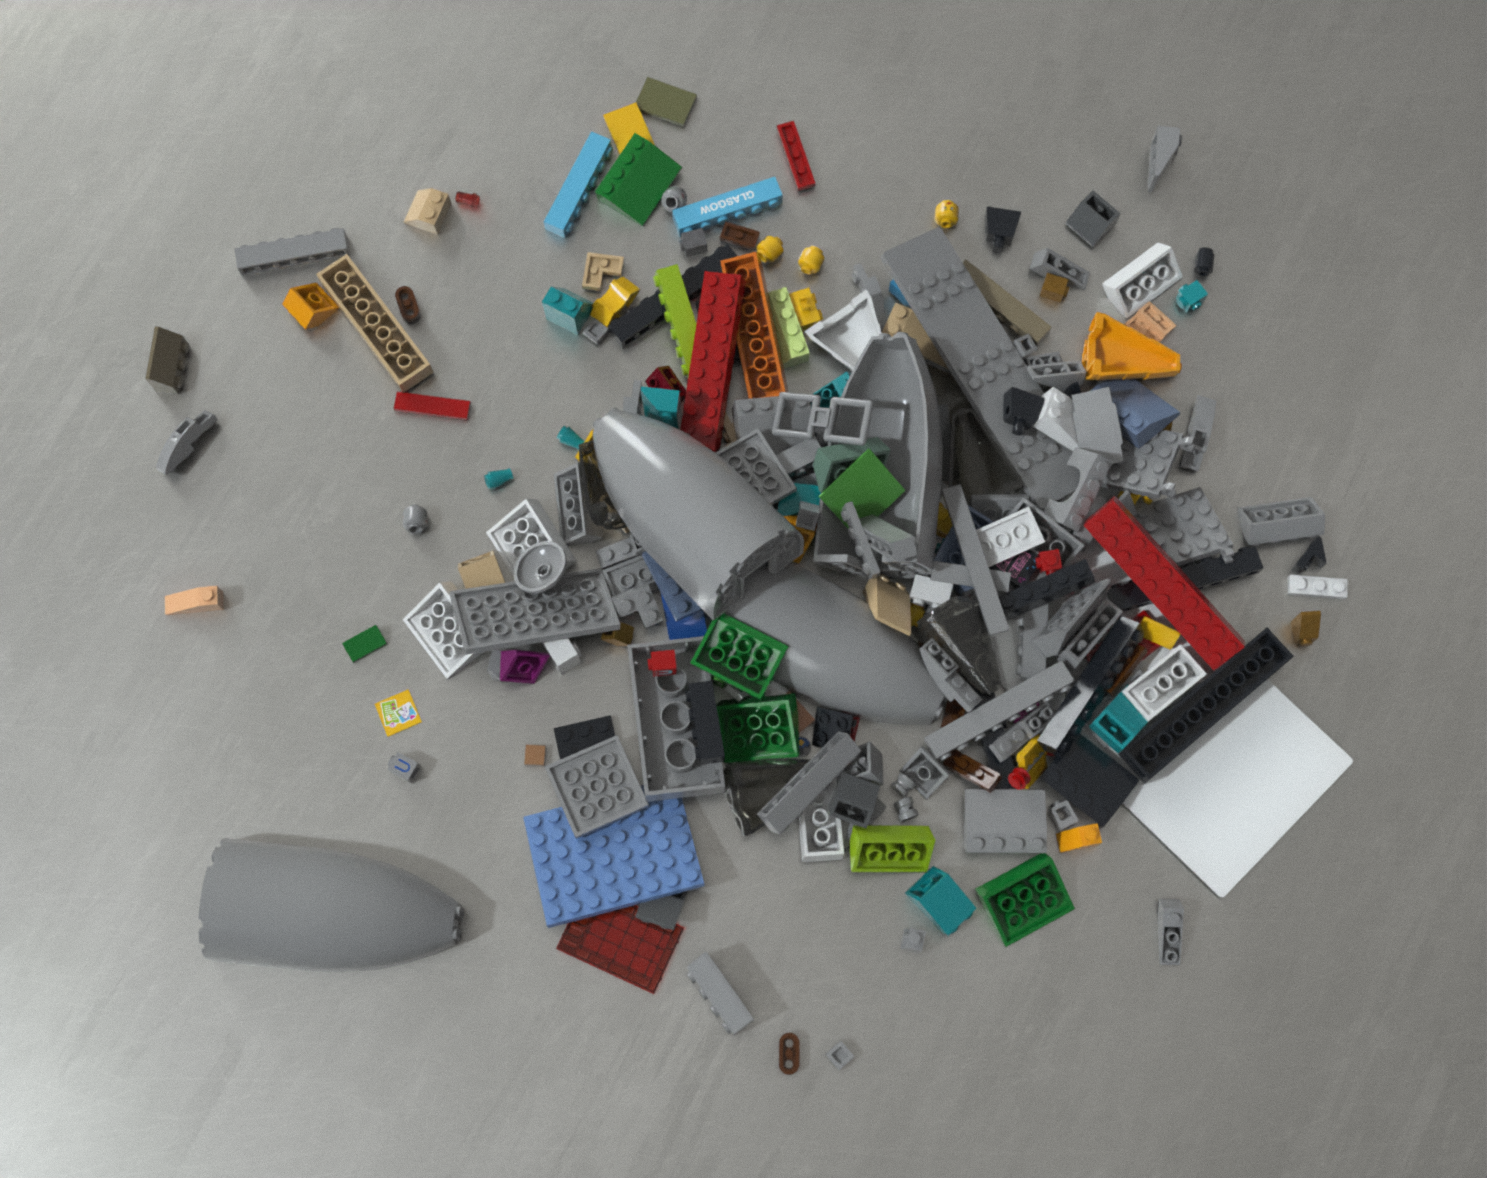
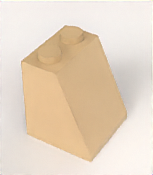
(481, 571)

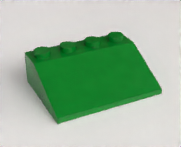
(638, 180)
(739, 656)
(759, 728)
(1025, 898)

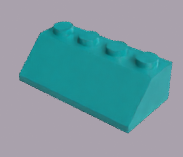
(662, 405)

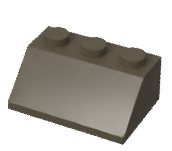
(166, 361)

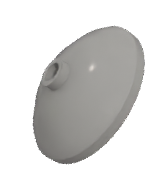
(540, 567)

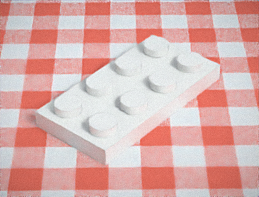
(1009, 536)

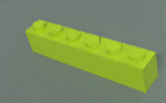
(677, 312)

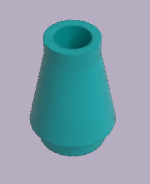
(569, 437)
(496, 478)

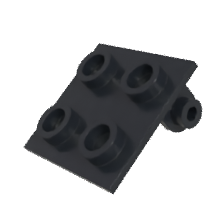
(829, 723)

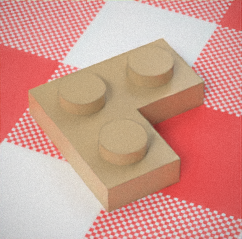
(600, 264)

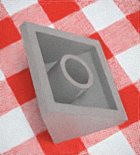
(925, 772)

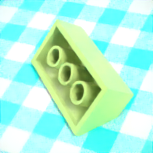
(788, 330)

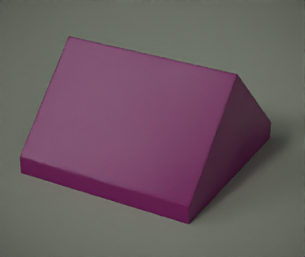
(521, 665)

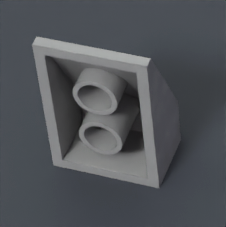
(1162, 150)

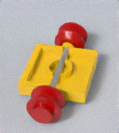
(1031, 764)

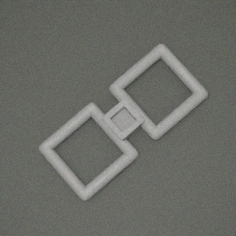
(822, 418)

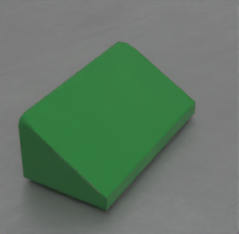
(364, 643)

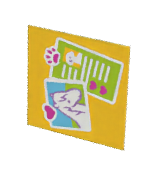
(398, 713)

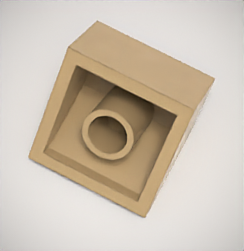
(428, 210)

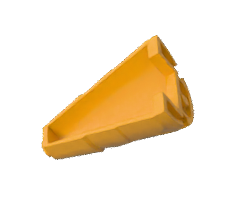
(1124, 353)

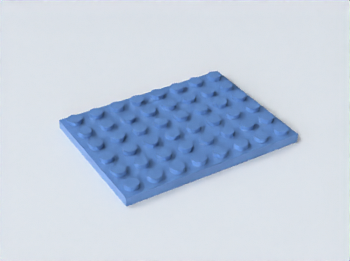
(614, 866)

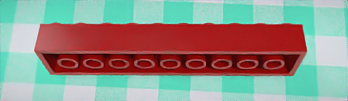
(712, 357)
(1164, 583)

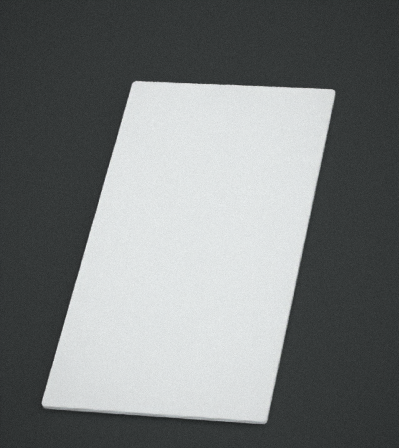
(1232, 786)

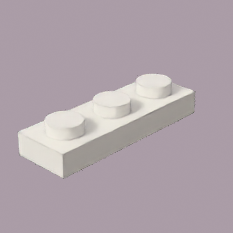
(1317, 587)

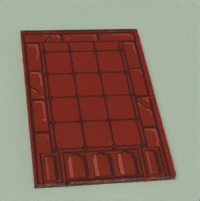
(622, 946)

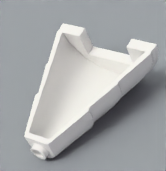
(848, 330)

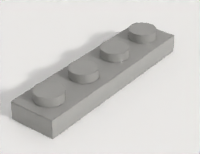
(862, 546)

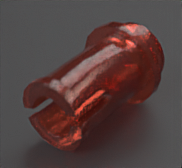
(466, 198)

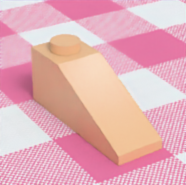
(194, 600)

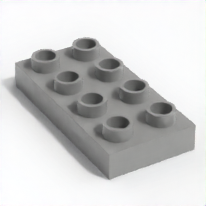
(665, 727)

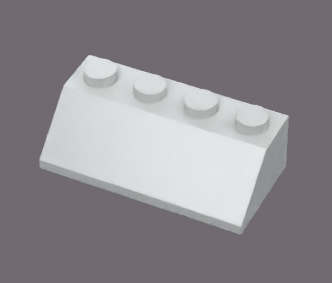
(1143, 279)

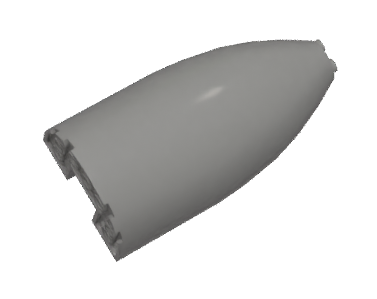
(907, 422)
(690, 509)
(838, 649)
(319, 910)

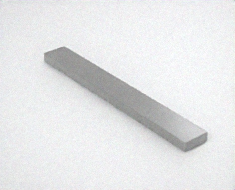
(975, 560)

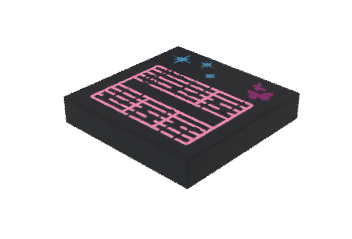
(1020, 567)

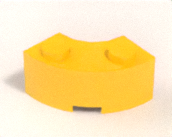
(620, 294)

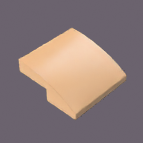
(1151, 322)

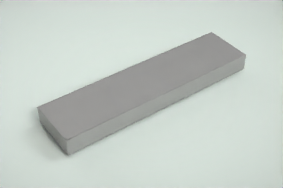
(959, 575)

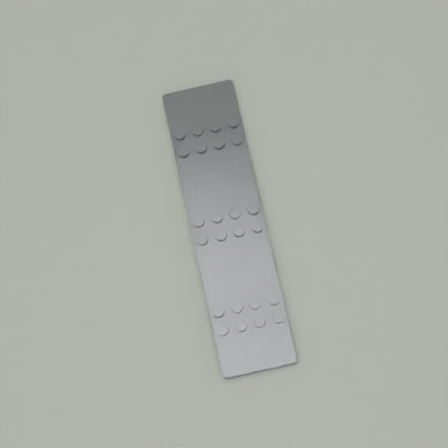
(978, 357)

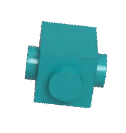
(1191, 296)

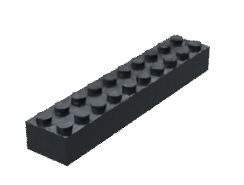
(1205, 705)

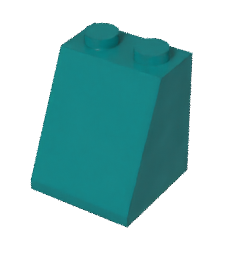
(566, 309)
(790, 505)
(941, 900)

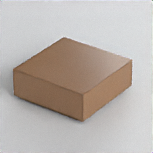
(535, 755)

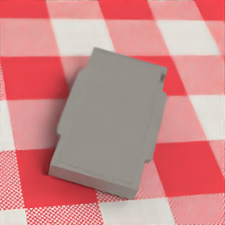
(1098, 424)

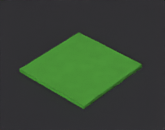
(866, 485)

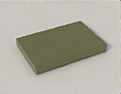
(665, 101)

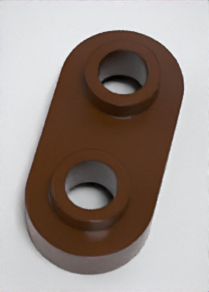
(407, 305)
(789, 1053)

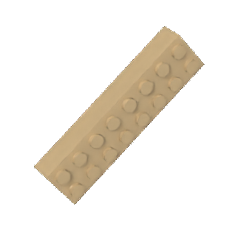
(375, 323)

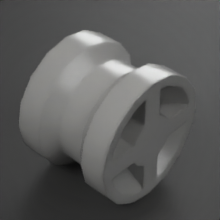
(903, 785)

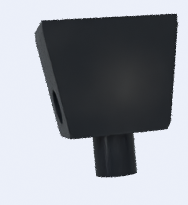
(1000, 226)
(1021, 409)

